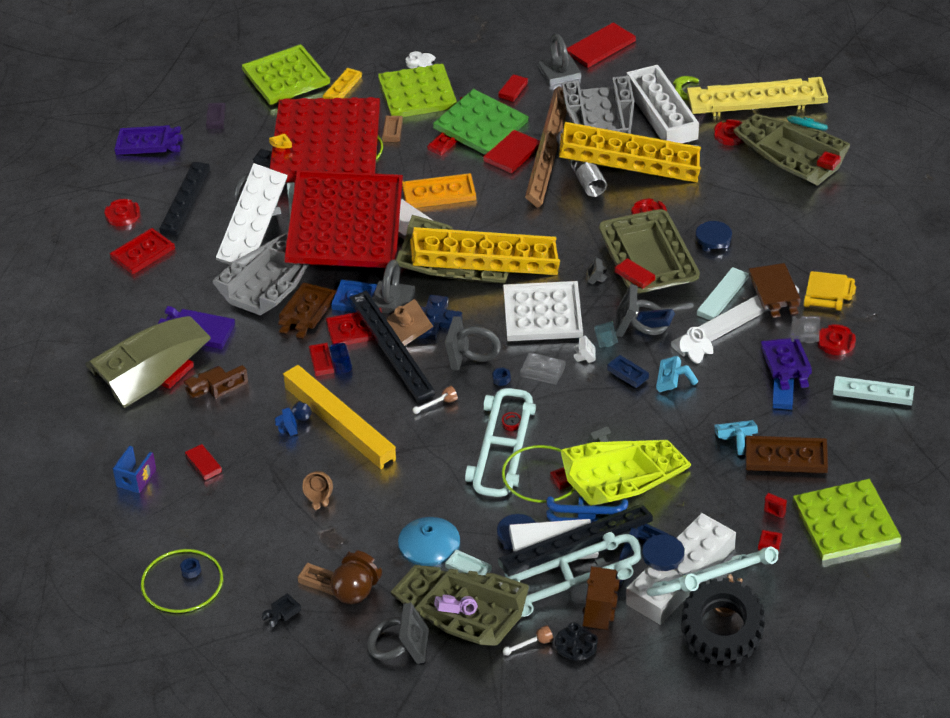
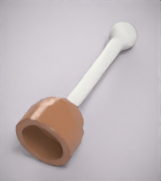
(448, 395)
(543, 635)

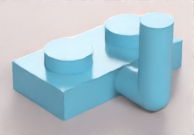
(669, 373)
(738, 429)

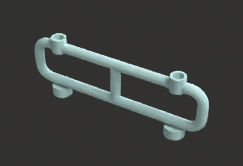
(492, 404)
(609, 542)
(691, 581)

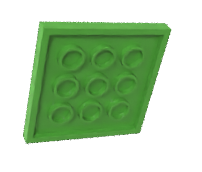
(480, 121)

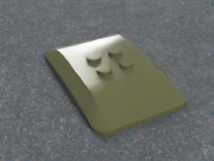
(653, 244)

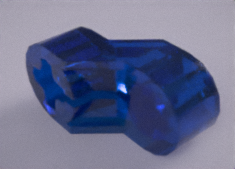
(340, 358)

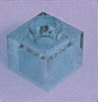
(606, 334)

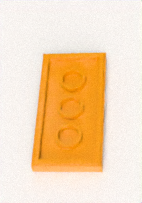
(439, 190)

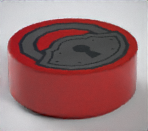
(511, 421)

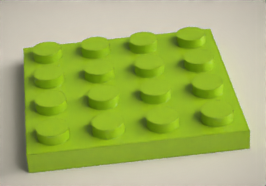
(285, 74)
(417, 90)
(846, 519)

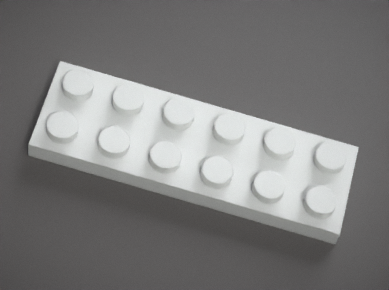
(252, 213)

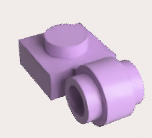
(449, 604)

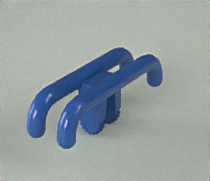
(583, 511)

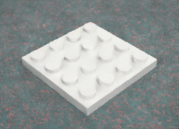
(542, 311)

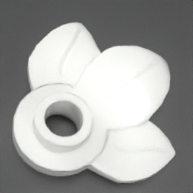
(417, 59)
(695, 344)

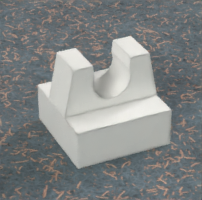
(584, 350)

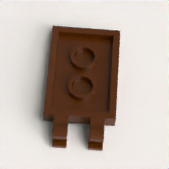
(775, 288)
(306, 308)

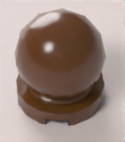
(355, 577)

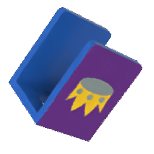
(138, 479)

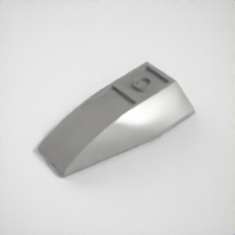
(601, 107)
(260, 277)

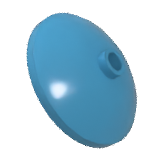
(428, 541)

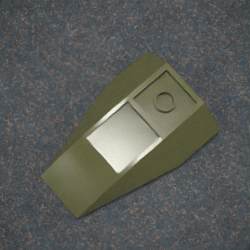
(791, 146)
(148, 358)

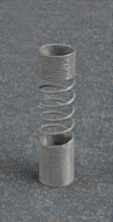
(588, 176)

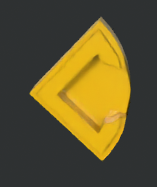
(280, 141)

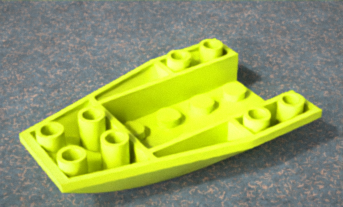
(620, 468)

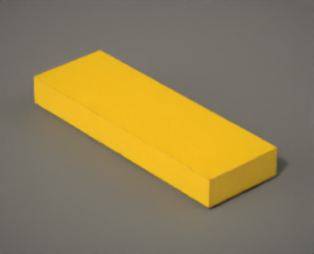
(343, 84)

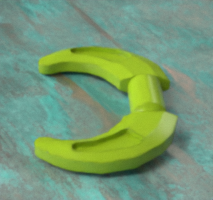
(678, 82)

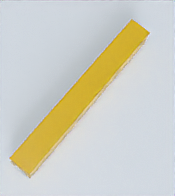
(339, 416)

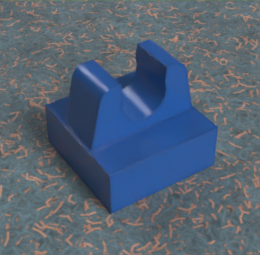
(286, 422)

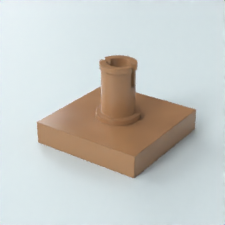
(409, 322)

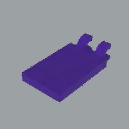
(148, 140)
(215, 326)
(787, 361)

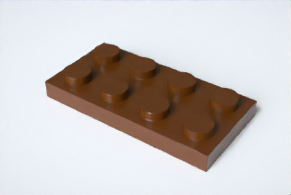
(786, 454)

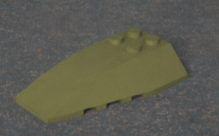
(405, 259)
(497, 599)

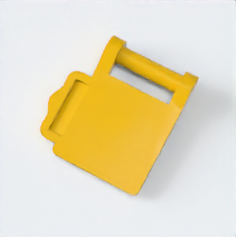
(829, 287)

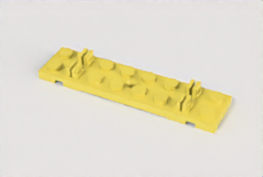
(757, 95)

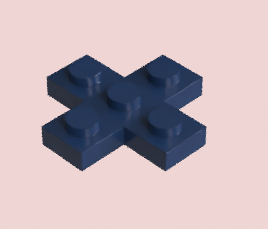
(438, 315)

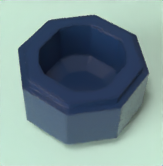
(501, 376)
(301, 411)
(190, 568)

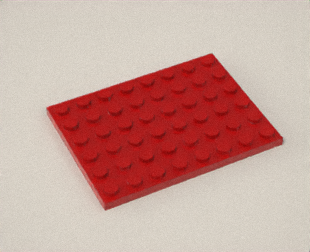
(327, 135)
(344, 219)

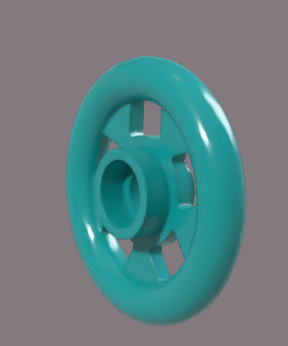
(807, 122)

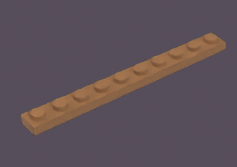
(547, 149)

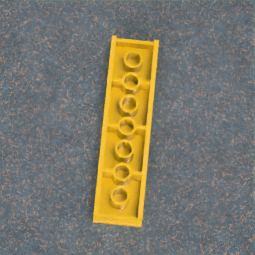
(630, 152)
(484, 251)

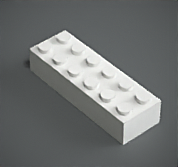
(663, 105)
(705, 546)

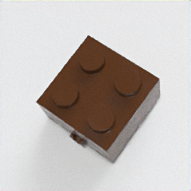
(600, 598)

